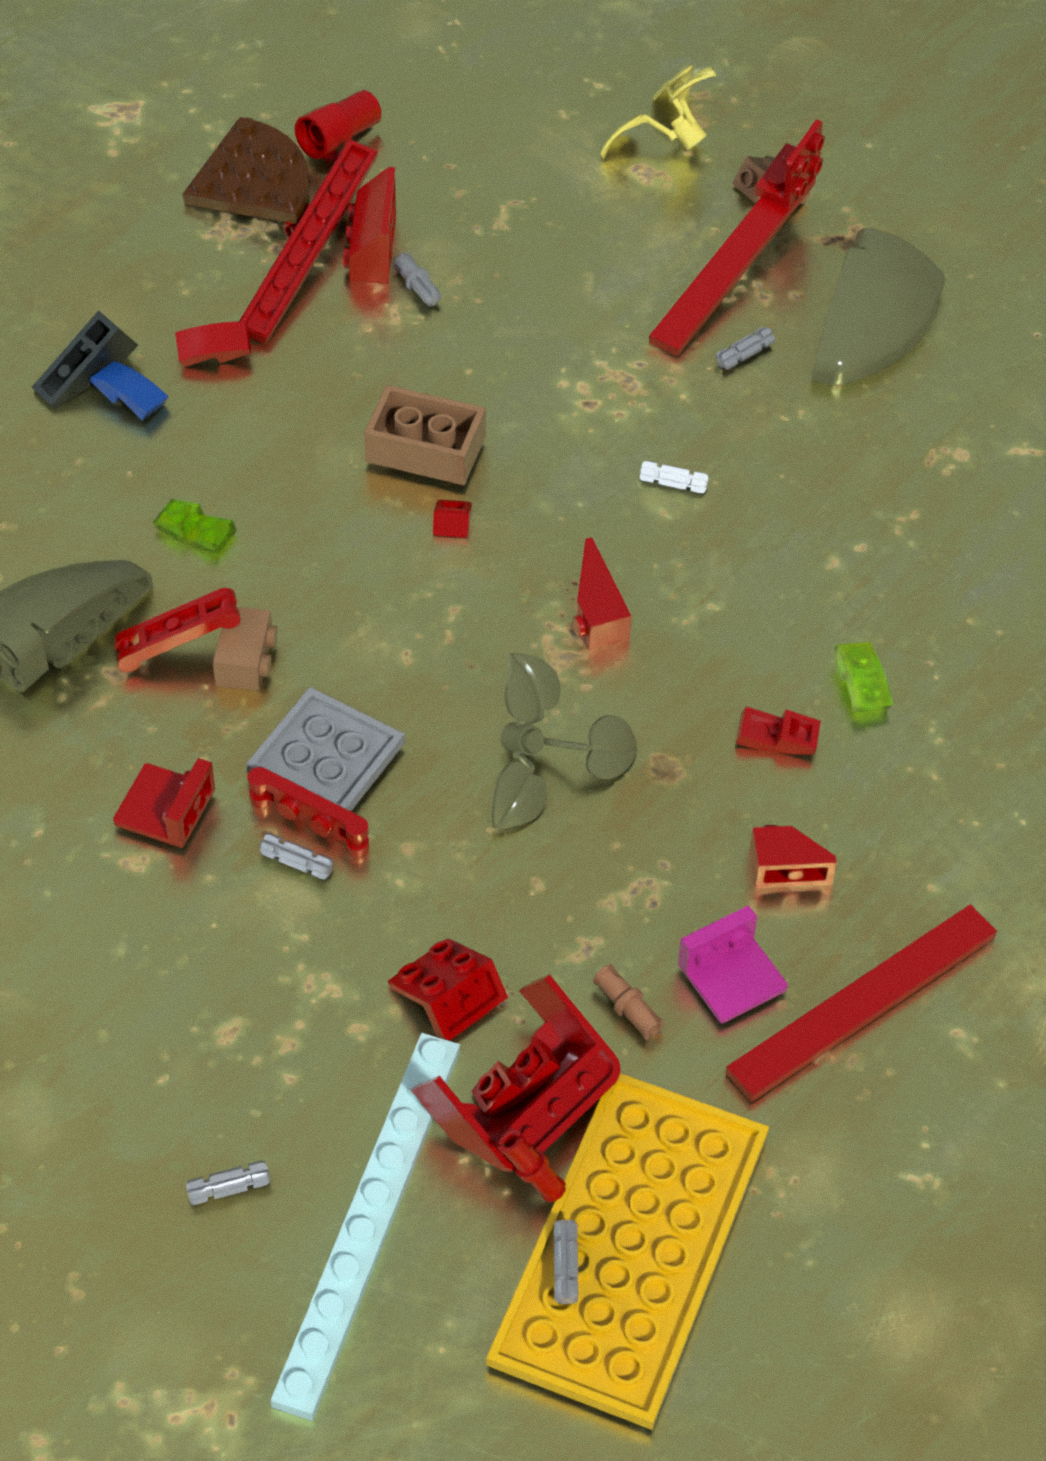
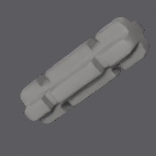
(745, 348)
(296, 856)
(227, 1182)
(565, 1262)

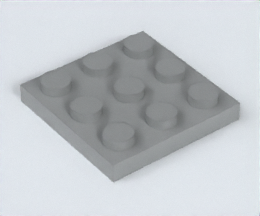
(329, 748)

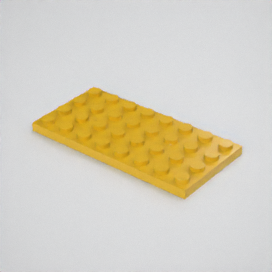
(652, 1217)

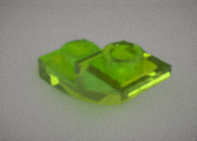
(189, 525)
(864, 676)

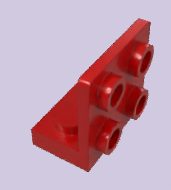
(793, 168)
(166, 802)
(452, 985)

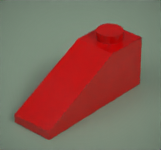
(601, 611)

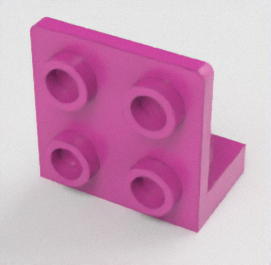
(730, 966)

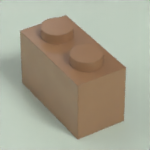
(243, 651)

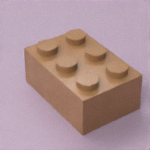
(425, 434)

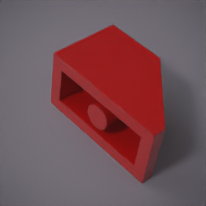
(789, 858)

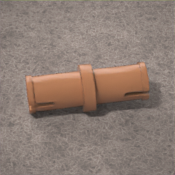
(628, 1001)

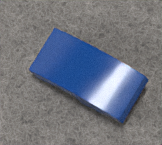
(134, 389)

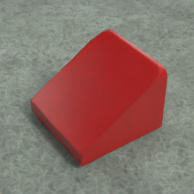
(452, 518)

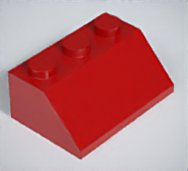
(372, 230)

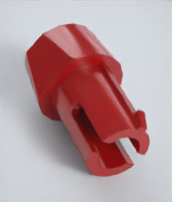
(329, 127)

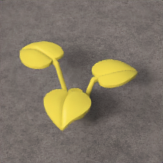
(685, 126)

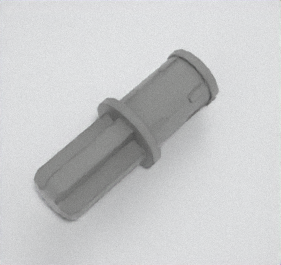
(417, 279)

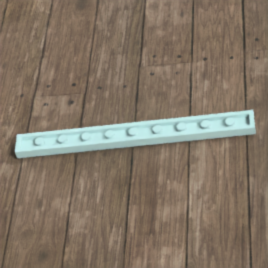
(362, 1235)

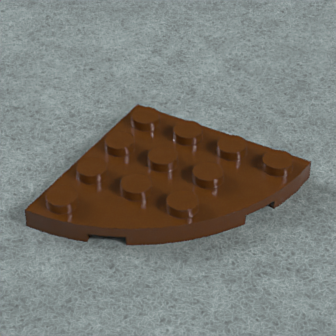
(254, 175)

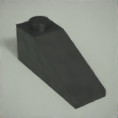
(88, 353)

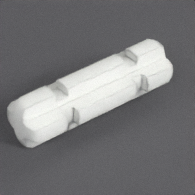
(674, 477)

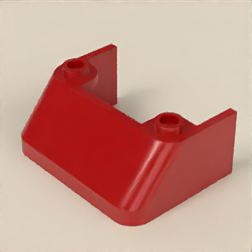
(585, 1075)

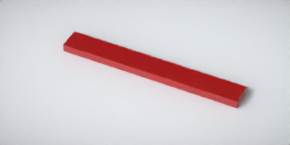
(308, 240)
(721, 274)
(860, 1003)

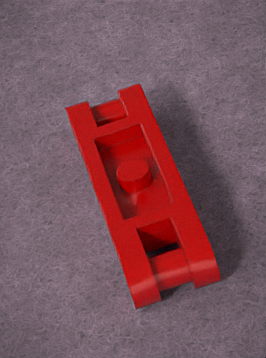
(176, 628)
(310, 809)

